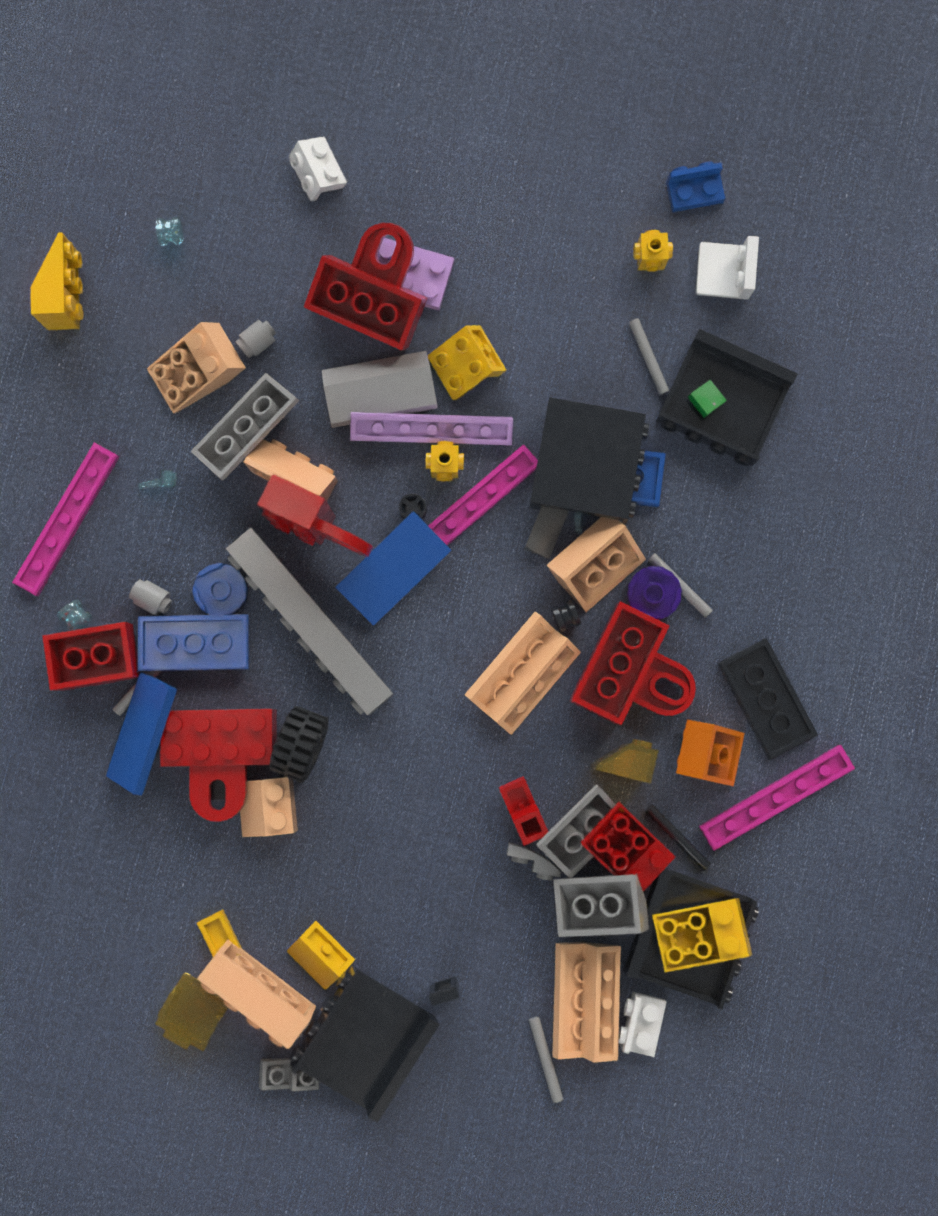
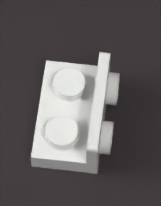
(642, 1024)

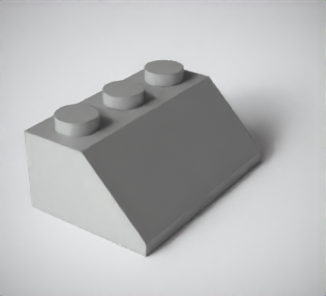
(564, 839)
(600, 906)

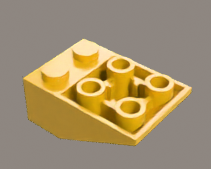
(58, 287)
(702, 935)

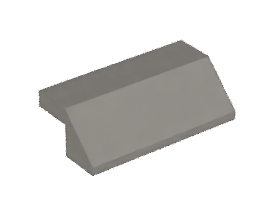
(379, 386)

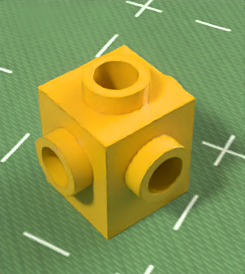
(652, 251)
(448, 470)

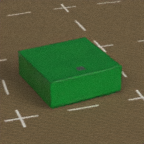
(707, 398)

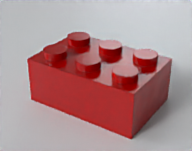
(91, 656)

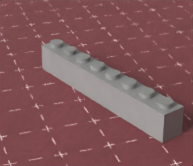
(309, 621)

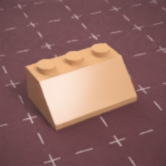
(274, 459)
(596, 562)

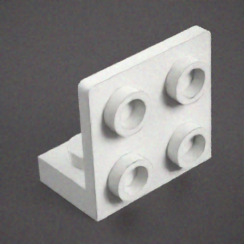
(727, 269)

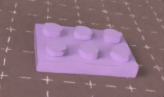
(427, 273)

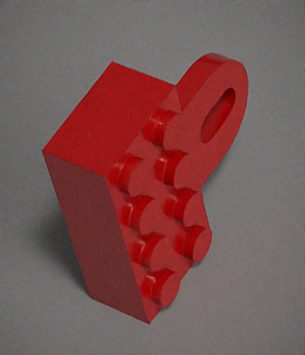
(370, 293)
(306, 515)
(627, 668)
(218, 748)

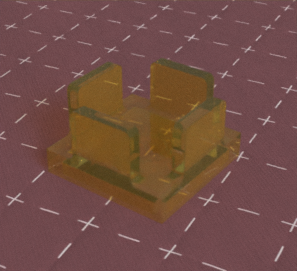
(191, 1014)

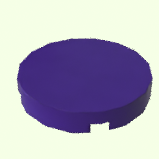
(655, 592)

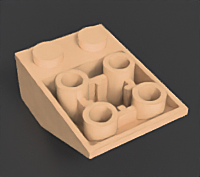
(196, 366)

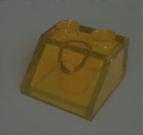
(629, 761)

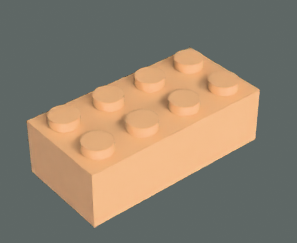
(257, 994)

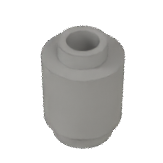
(256, 338)
(150, 597)

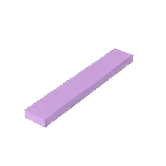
(431, 428)

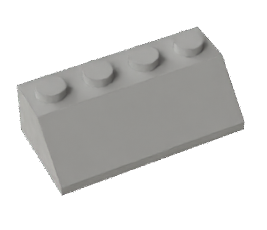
(244, 426)

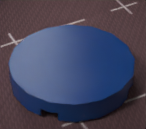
(220, 589)

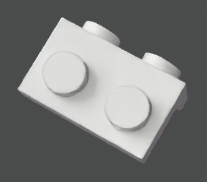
(316, 167)

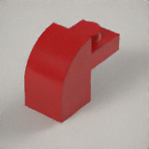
(523, 810)

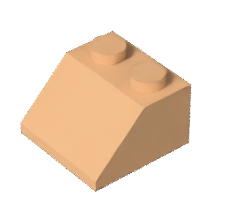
(269, 808)

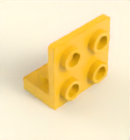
(465, 361)

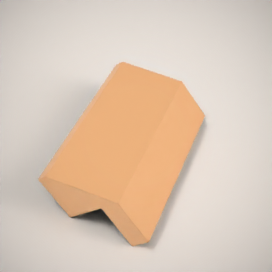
(522, 673)
(586, 1001)

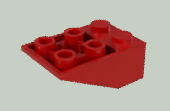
(627, 846)

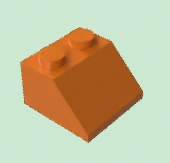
(710, 752)

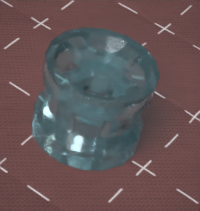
(169, 231)
(74, 615)

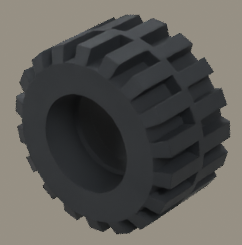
(299, 744)

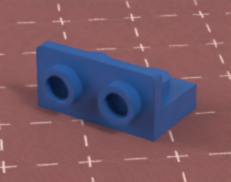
(695, 186)

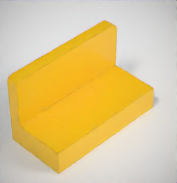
(320, 955)

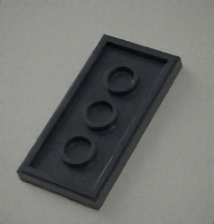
(767, 699)

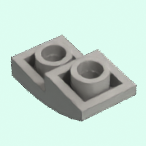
(541, 865)
(277, 1074)

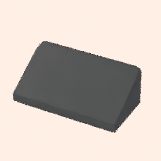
(546, 531)

